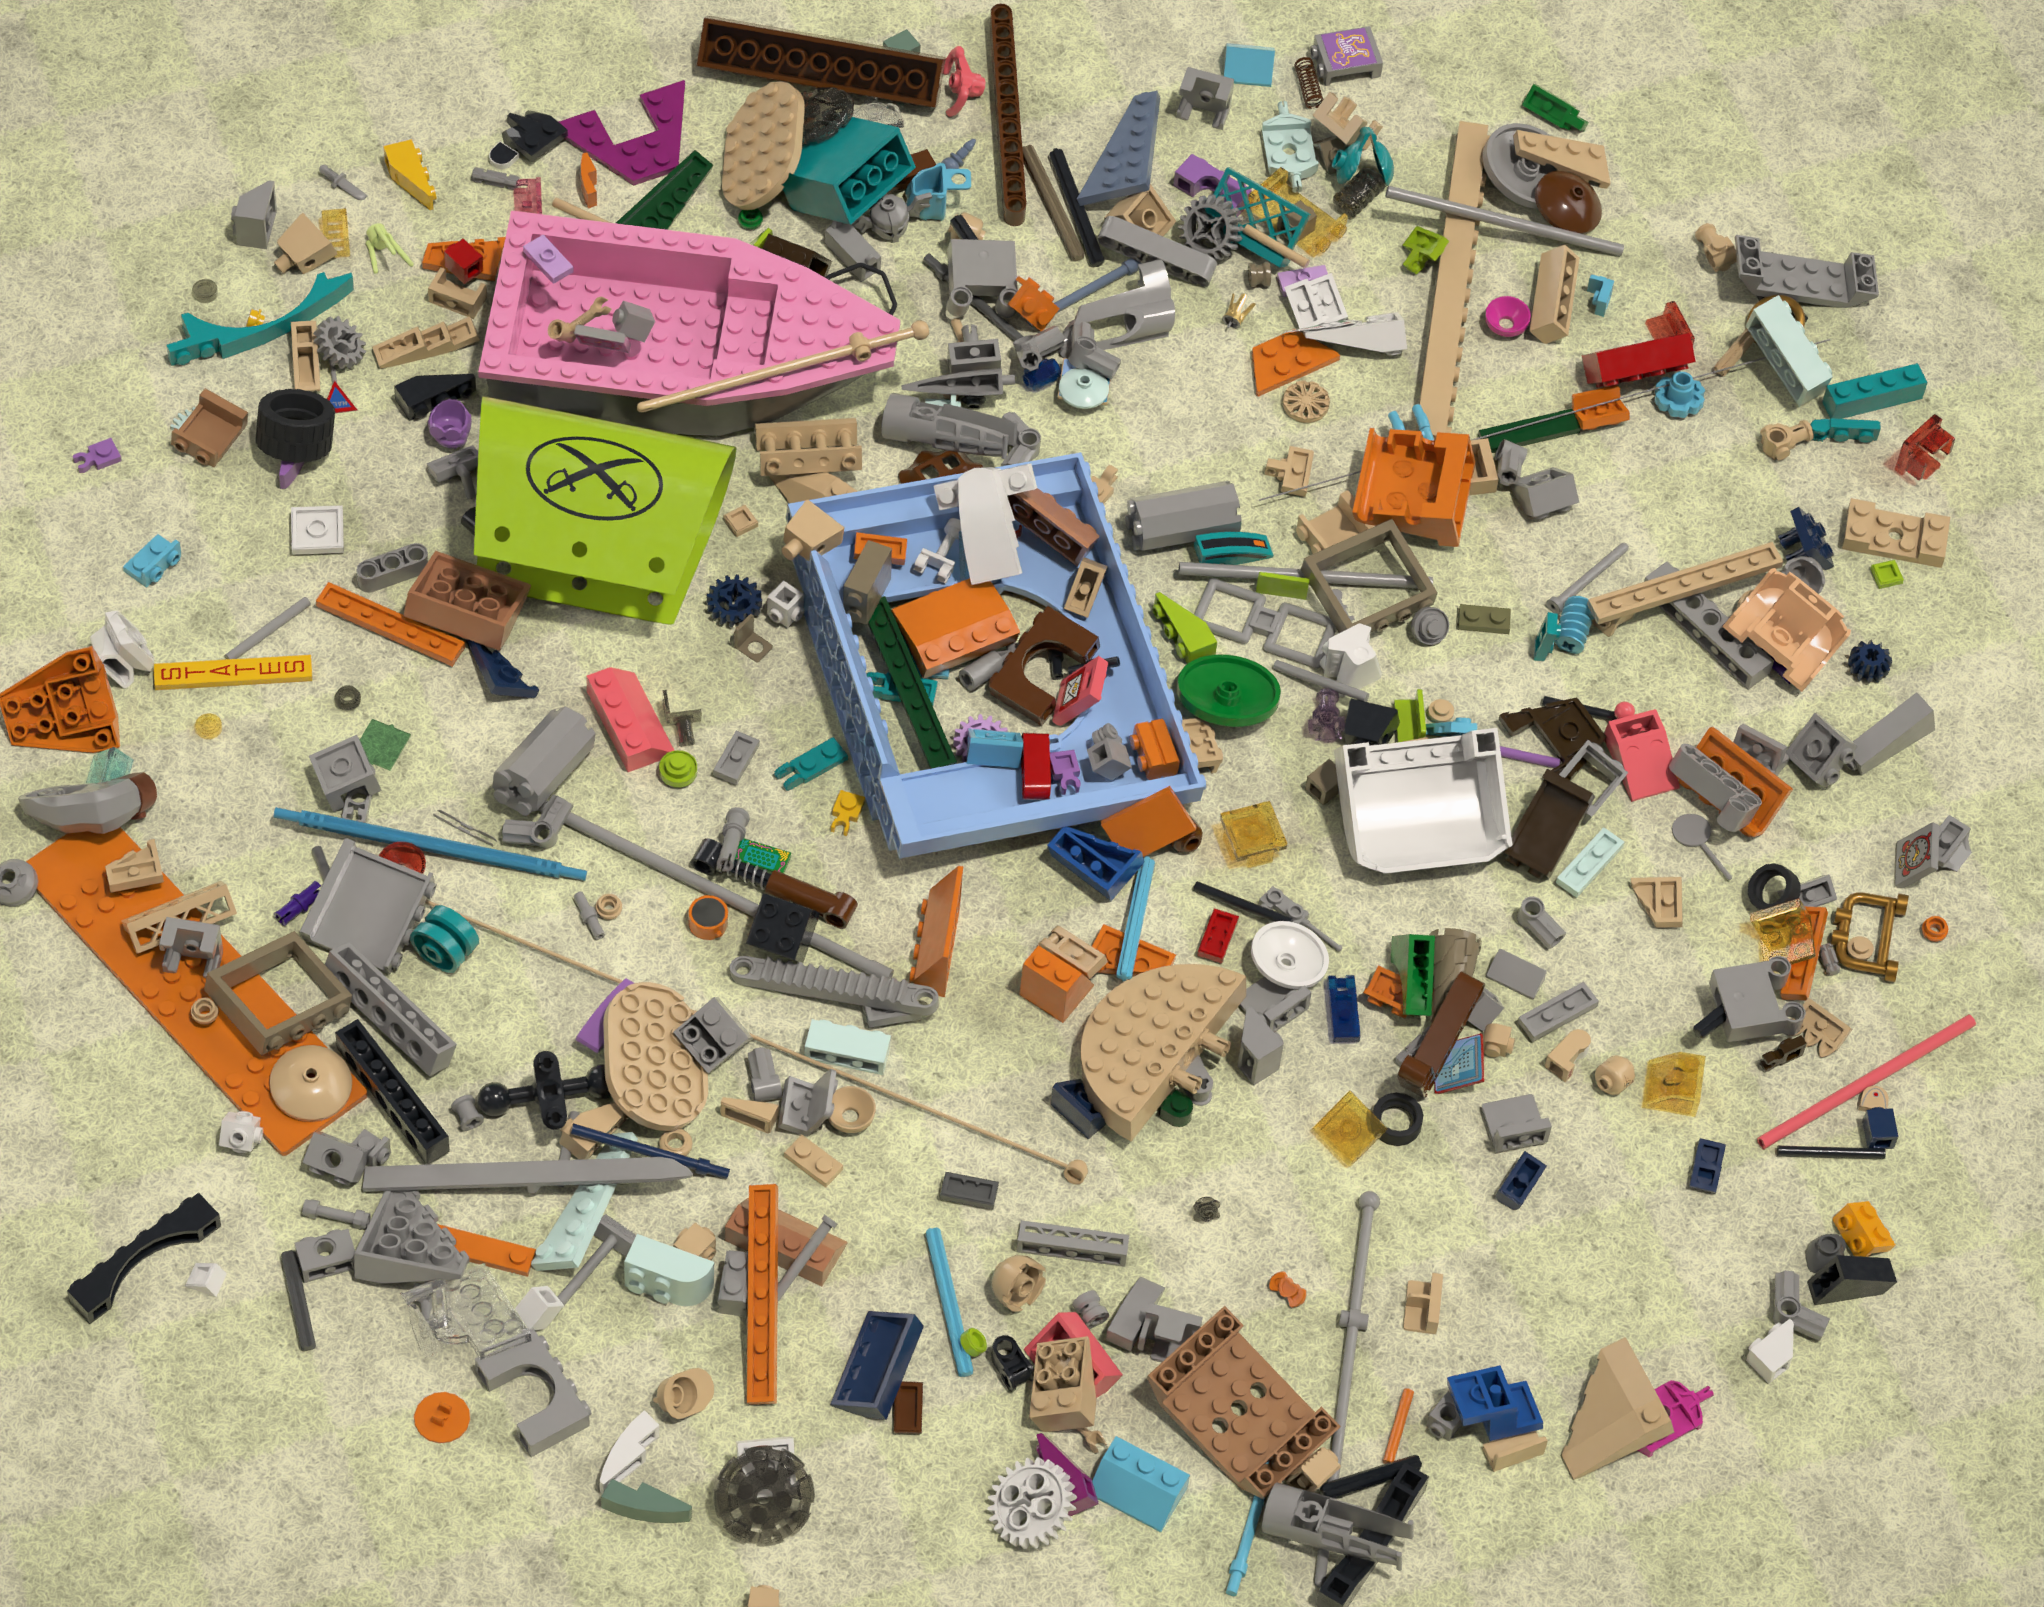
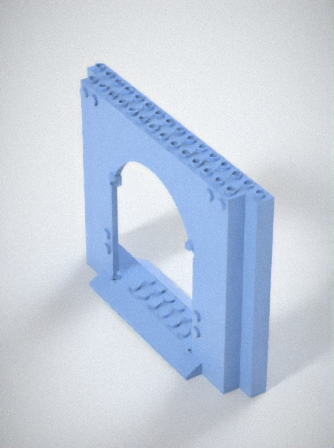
(982, 802)

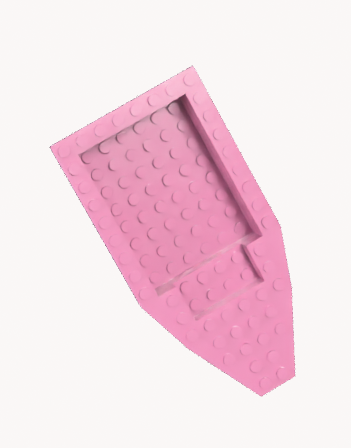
(715, 313)

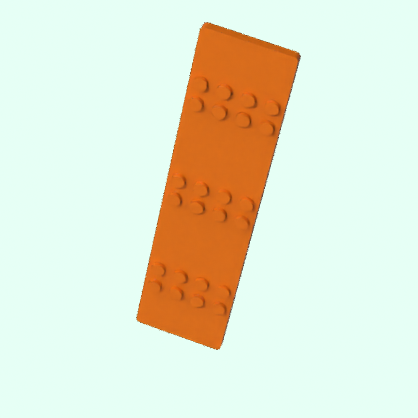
(78, 890)

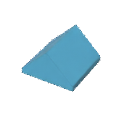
(1249, 64)
(994, 748)

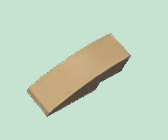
(305, 356)

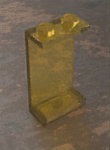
(1326, 227)

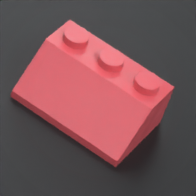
(1068, 1326)

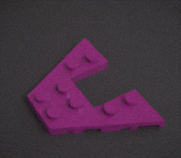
(643, 156)

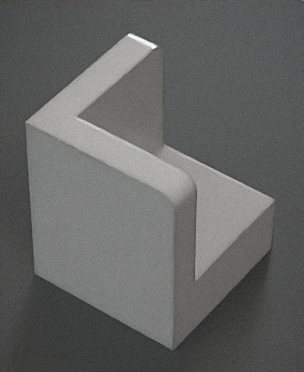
(1486, 1010)

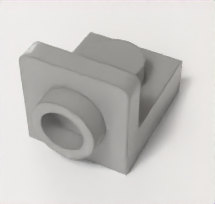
(379, 1148)

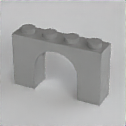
(565, 1413)

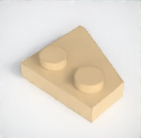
(135, 869)
(1661, 899)

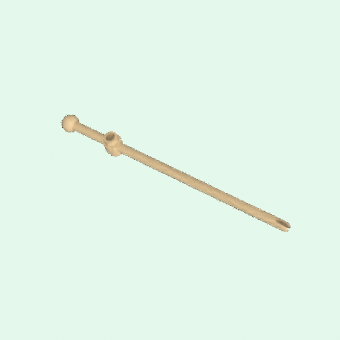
(858, 347)

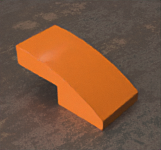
(588, 180)

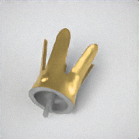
(1233, 316)

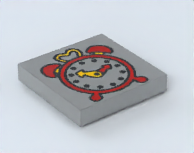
(602, 338)
(1917, 855)

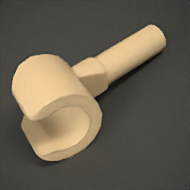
(1092, 1438)

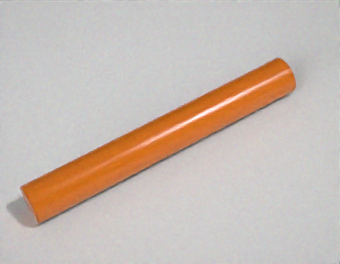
(1398, 1425)

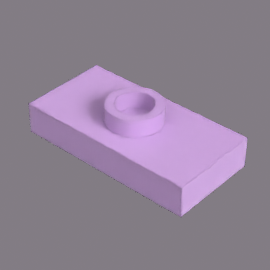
(548, 259)
(1290, 277)

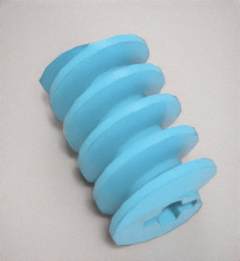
(1575, 625)

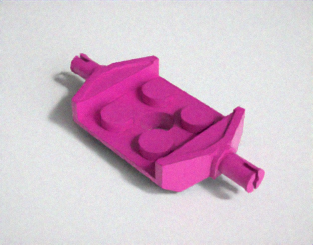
(1683, 1411)

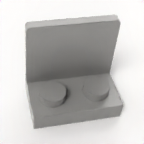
(1275, 1002)
(1515, 1123)

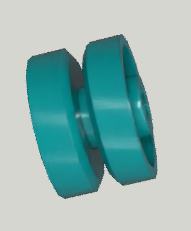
(444, 939)

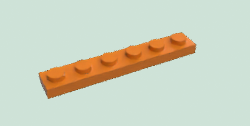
(390, 624)

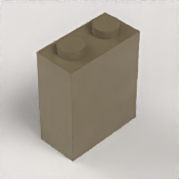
(867, 581)

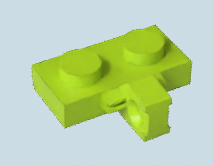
(1423, 246)

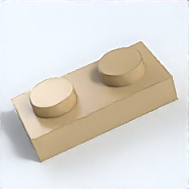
(813, 1161)

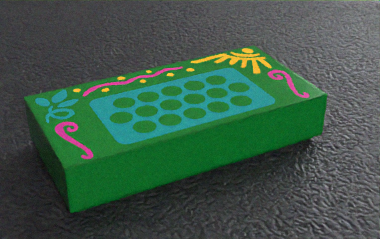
(763, 856)

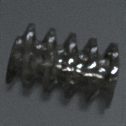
(1358, 192)

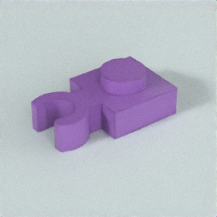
(100, 454)
(1065, 767)

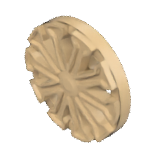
(1306, 401)

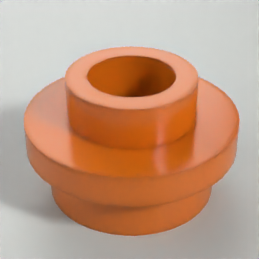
(1935, 922)

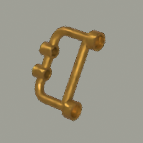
(1840, 937)

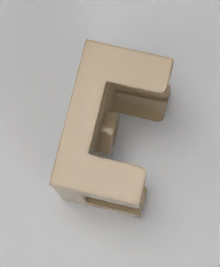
(1338, 119)

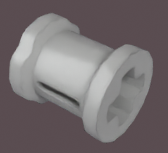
(467, 1112)

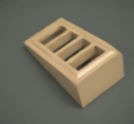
(750, 1113)

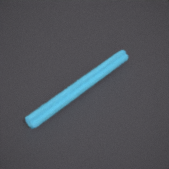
(1135, 919)
(948, 1300)

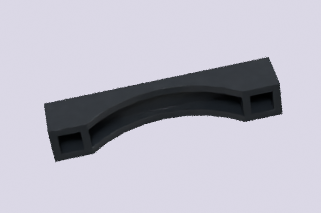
(187, 1224)
(1352, 1572)

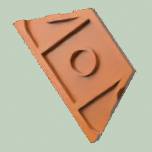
(1288, 359)

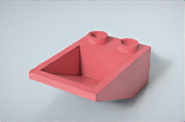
(1643, 750)

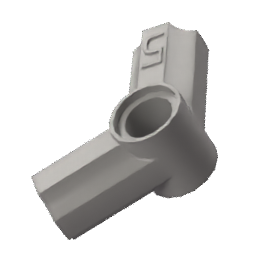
(1033, 347)
(1087, 354)
(1022, 451)
(527, 831)
(1787, 1299)

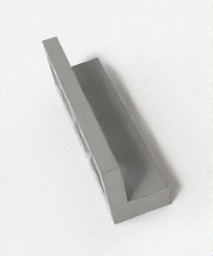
(1072, 1248)

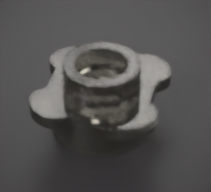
(1206, 1209)

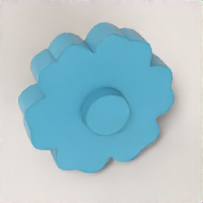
(1681, 395)

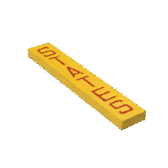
(232, 672)

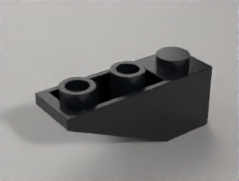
(424, 392)

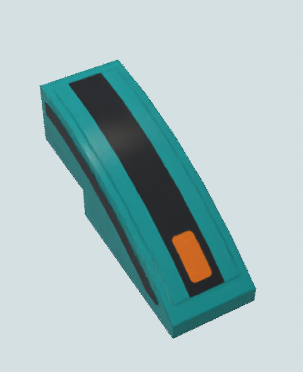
(1232, 548)

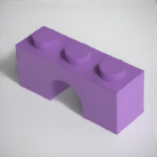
(1199, 175)

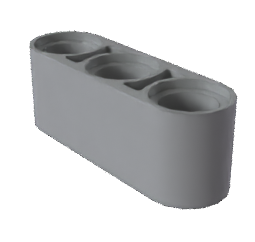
(379, 567)

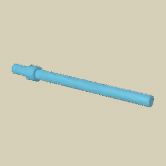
(1239, 1566)

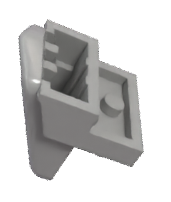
(1762, 748)

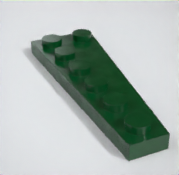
(669, 197)

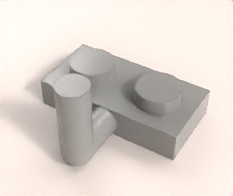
(456, 464)

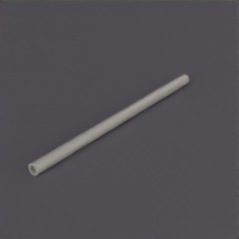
(1504, 220)
(1332, 577)

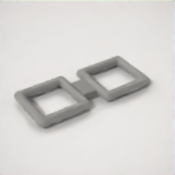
(1265, 622)

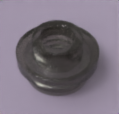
(347, 691)

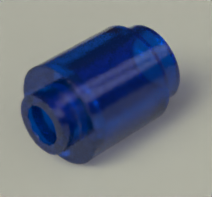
(1047, 373)

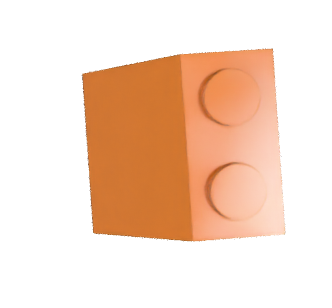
(1053, 984)

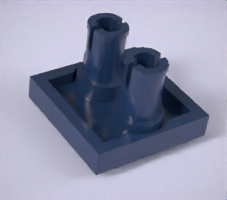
(1812, 538)

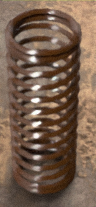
(1299, 74)

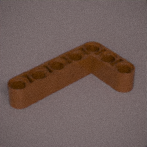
(1421, 1071)

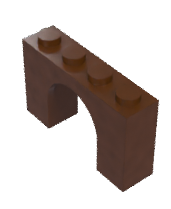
(1049, 632)

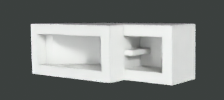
(629, 1449)

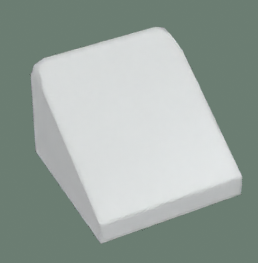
(206, 1278)

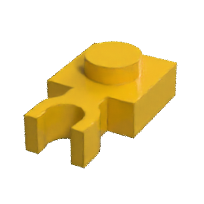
(846, 809)

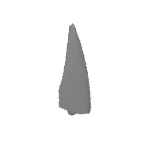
(964, 383)

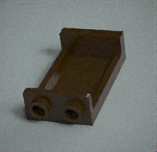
(1548, 825)

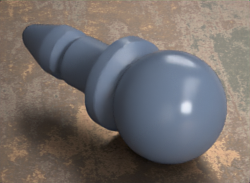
(955, 160)

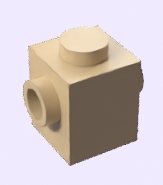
(697, 1241)

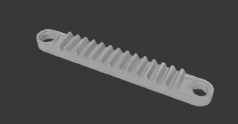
(834, 985)

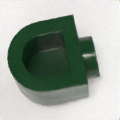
(1177, 1109)

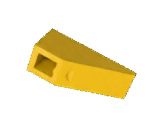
(406, 170)

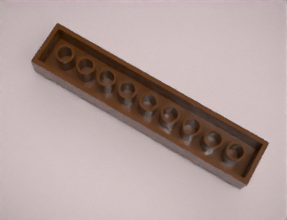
(821, 61)

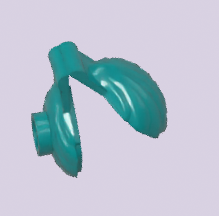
(1347, 161)

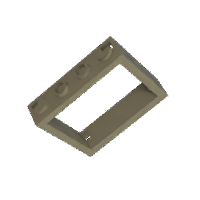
(1353, 546)
(265, 1040)

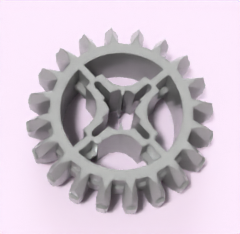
(1198, 213)

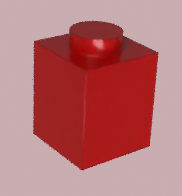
(463, 260)

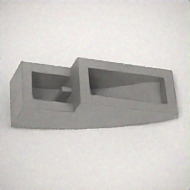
(1131, 1315)

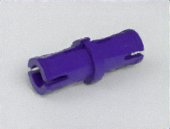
(298, 904)

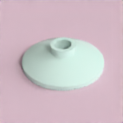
(1083, 395)

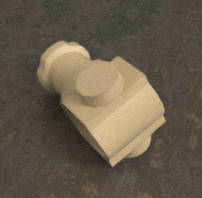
(1717, 248)
(1780, 438)

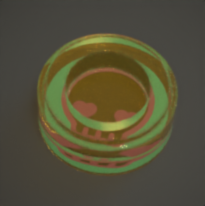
(208, 726)

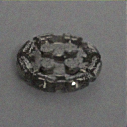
(825, 113)
(752, 1483)

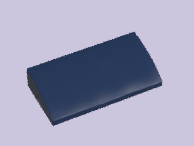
(877, 1364)

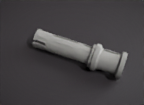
(733, 833)

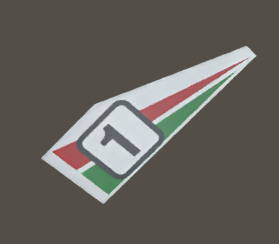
(1327, 325)

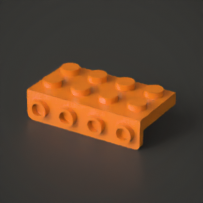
(1750, 773)

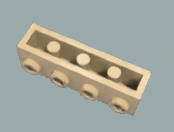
(1554, 294)

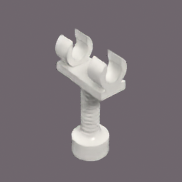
(938, 559)

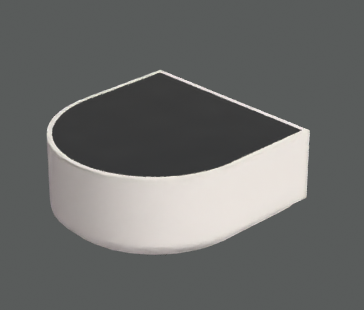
(502, 156)

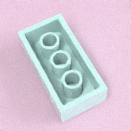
(1789, 350)

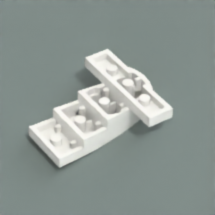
(987, 518)

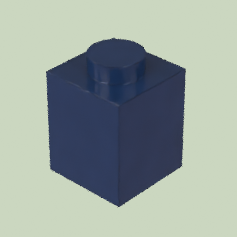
(1880, 1128)

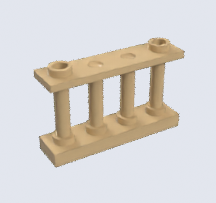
(808, 435)

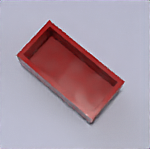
(1643, 358)

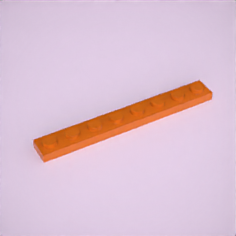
(762, 1294)

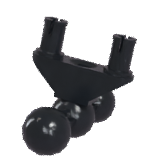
(547, 1091)

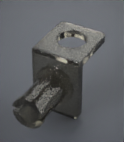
(682, 720)

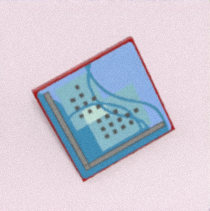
(1463, 1065)

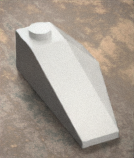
(1379, 334)

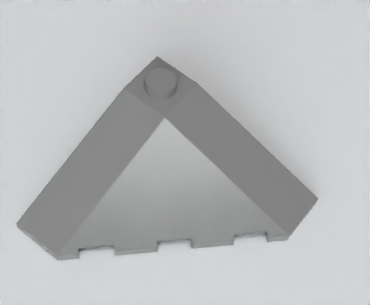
(407, 1243)

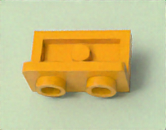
(1863, 1229)

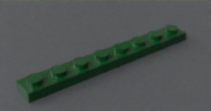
(910, 687)

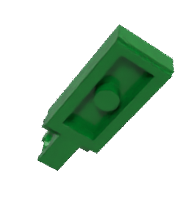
(1553, 108)

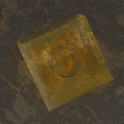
(1674, 1083)

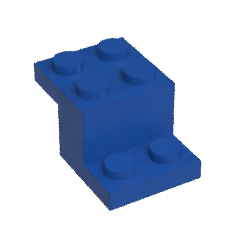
(1500, 1406)

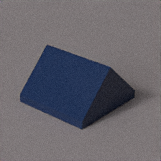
(1073, 1104)

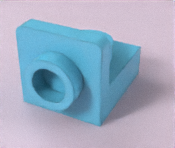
(1602, 292)

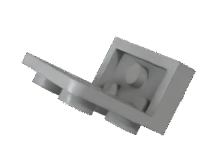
(807, 1104)

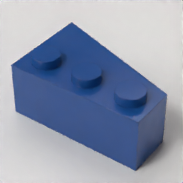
(1096, 861)

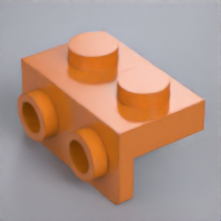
(1033, 304)
(1601, 415)
(1387, 989)

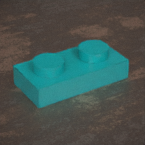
(1545, 638)

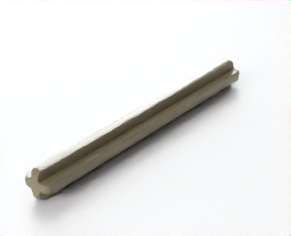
(1053, 203)

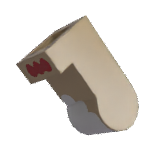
(1564, 1055)

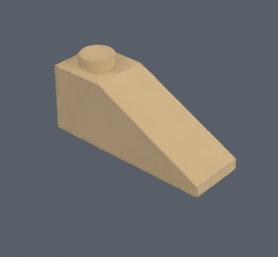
(604, 1119)

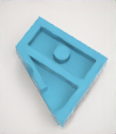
(1456, 728)

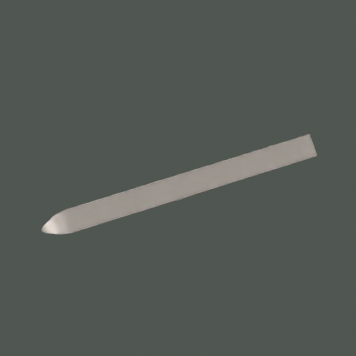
(523, 1173)

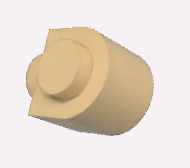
(1497, 1040)

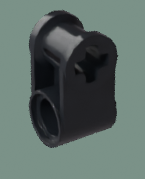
(1013, 1367)

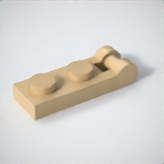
(1074, 951)

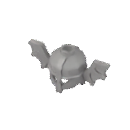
(892, 215)

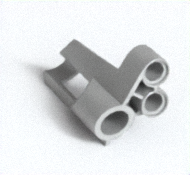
(1146, 310)

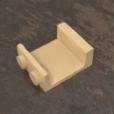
(1331, 526)

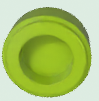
(973, 1342)

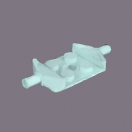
(1289, 132)

